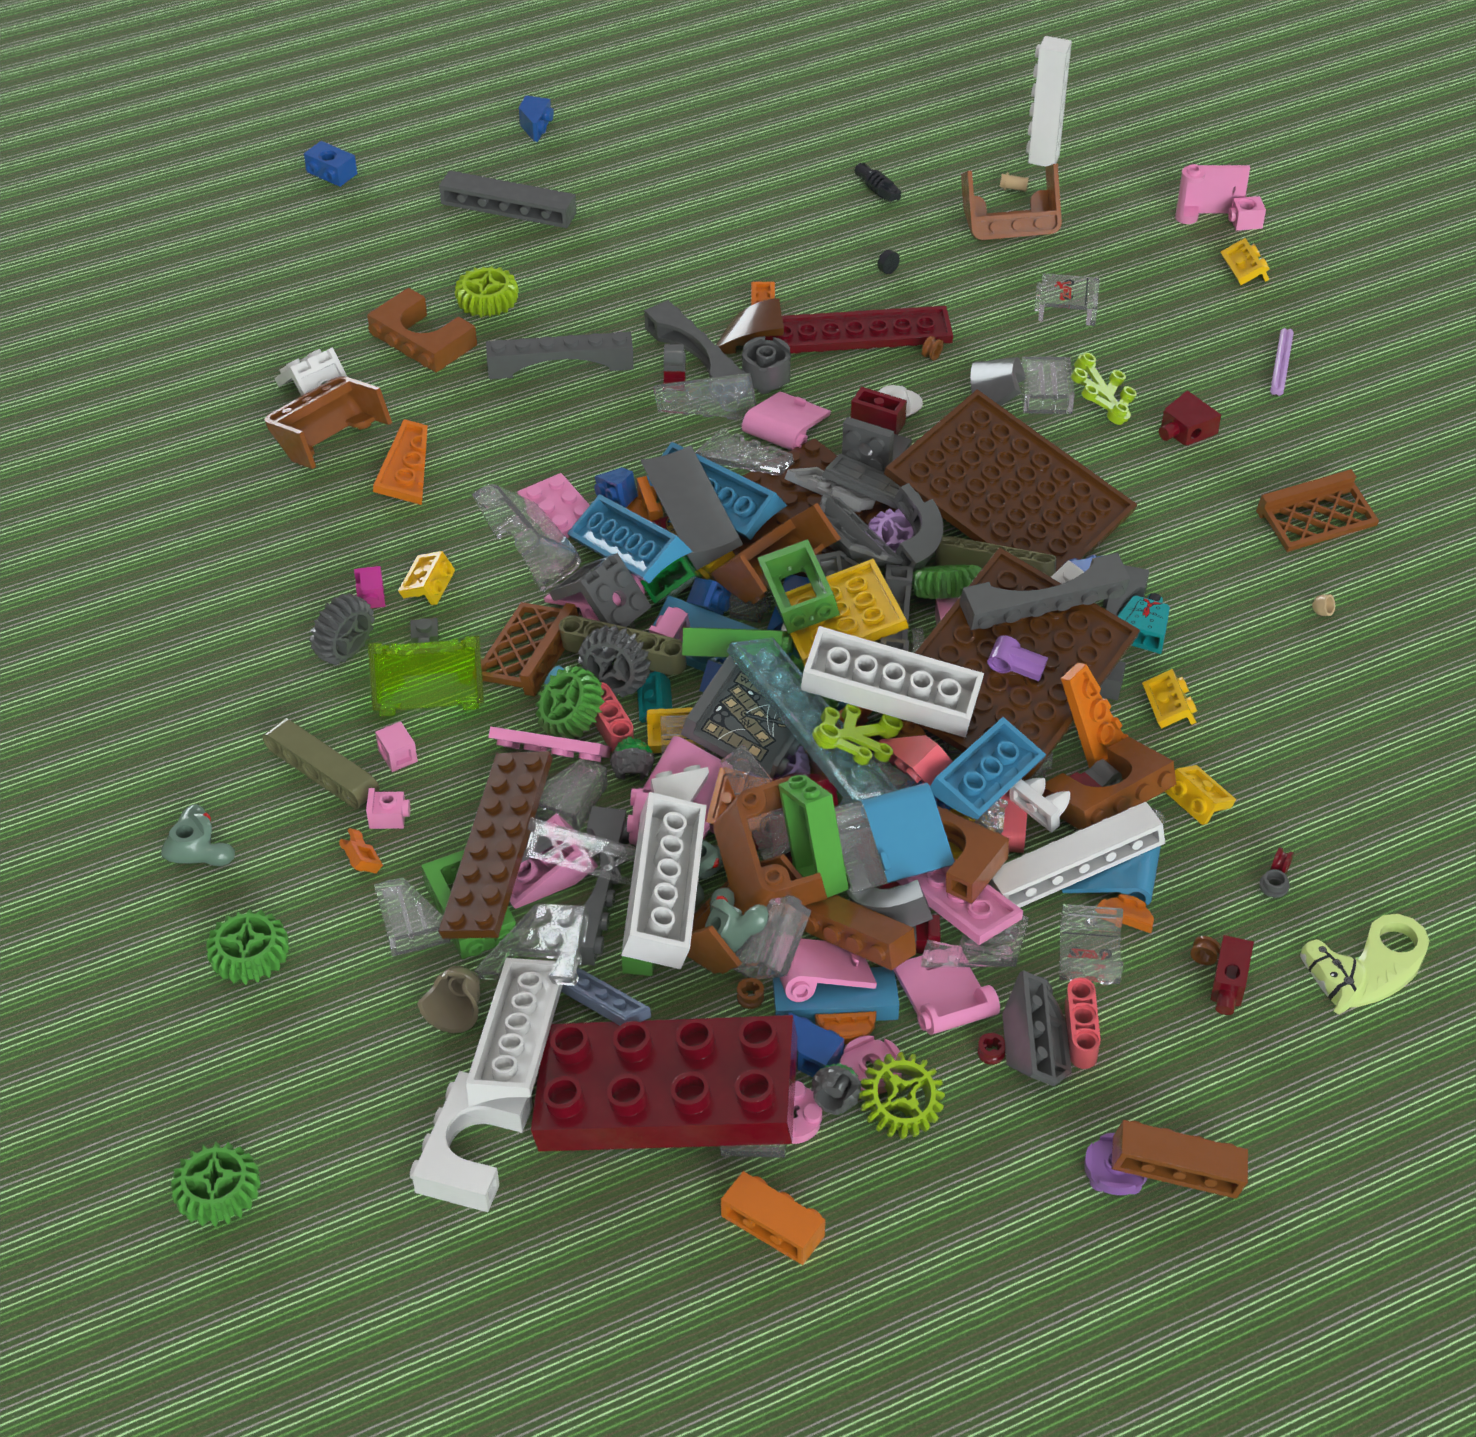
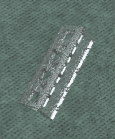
(583, 841)

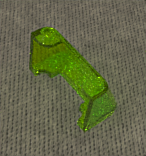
(426, 675)

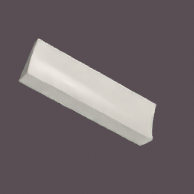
(514, 1032)

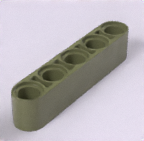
(970, 552)
(663, 653)
(320, 762)

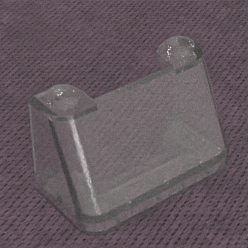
(536, 537)

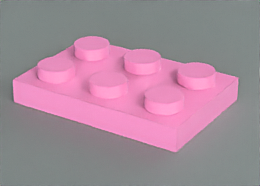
(558, 500)

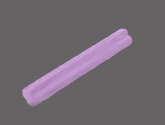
(1281, 362)

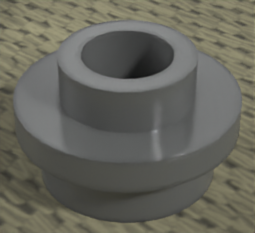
(1274, 883)

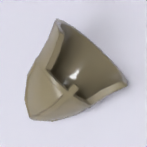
(452, 1000)

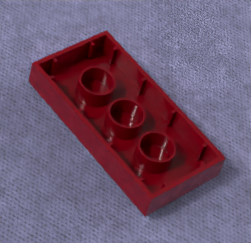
(667, 1084)

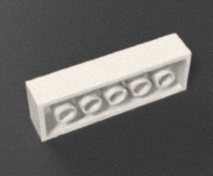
(891, 681)
(664, 881)

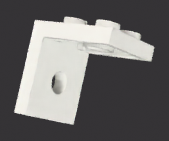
(311, 371)

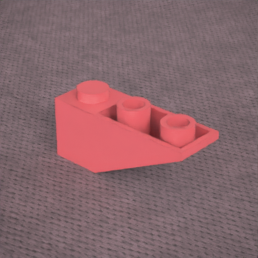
(918, 757)

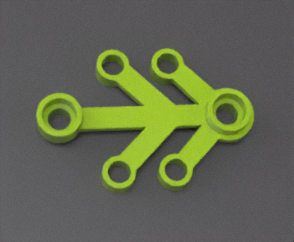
(1117, 411)
(830, 737)

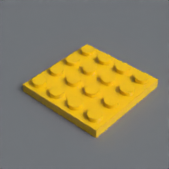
(863, 603)

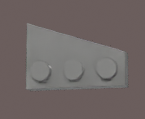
(812, 479)

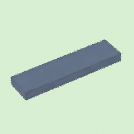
(606, 999)

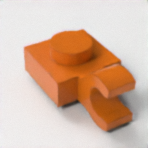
(361, 855)

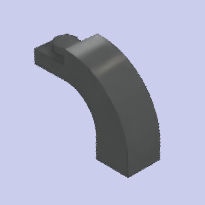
(926, 525)
(901, 903)

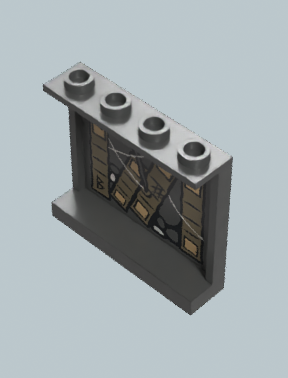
(737, 714)

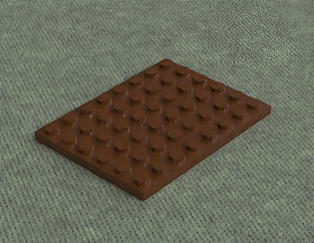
(1010, 483)
(1065, 637)

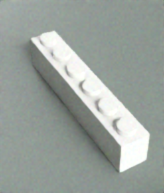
(1049, 100)
(1079, 855)

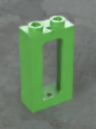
(790, 561)
(715, 641)
(813, 832)
(436, 878)

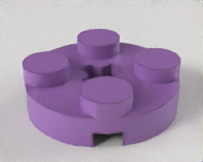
(1102, 1175)

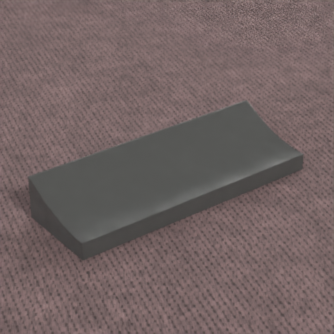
(692, 505)

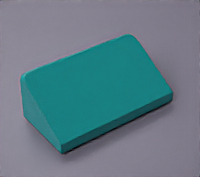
(654, 694)

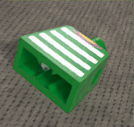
(674, 578)

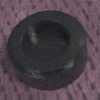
(888, 261)

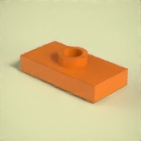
(762, 291)

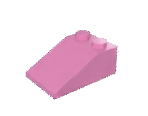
(540, 879)

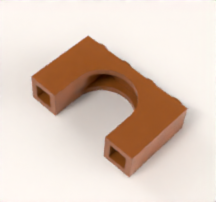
(430, 349)
(1144, 776)
(980, 857)

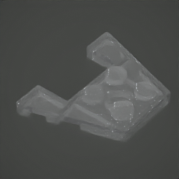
(543, 933)
(998, 951)

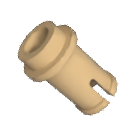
(1013, 182)

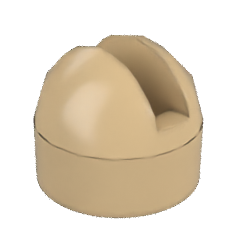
(1324, 605)

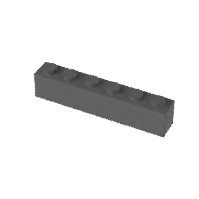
(508, 199)

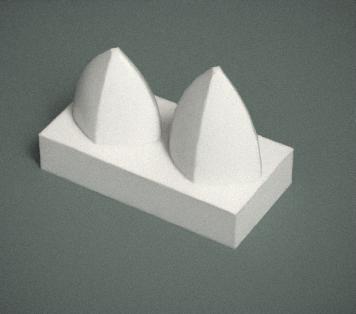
(1044, 810)

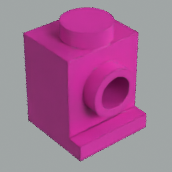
(370, 586)

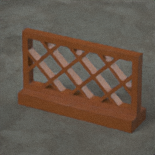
(1308, 496)
(546, 650)

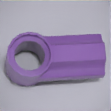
(1009, 656)

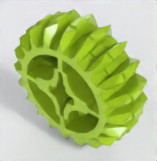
(486, 291)
(907, 1105)

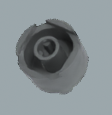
(767, 362)

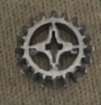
(342, 628)
(631, 664)

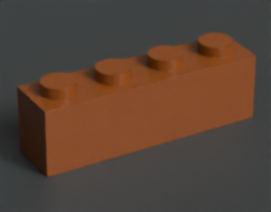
(861, 931)
(1180, 1159)

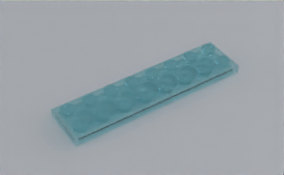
(800, 711)

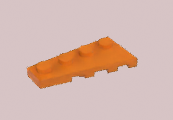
(405, 464)
(1091, 714)

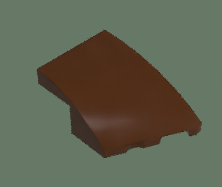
(755, 321)

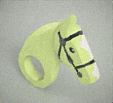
(1377, 971)

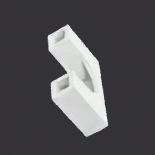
(446, 1175)

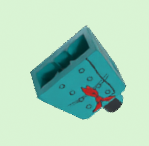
(1151, 618)

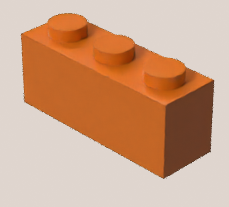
(773, 1217)

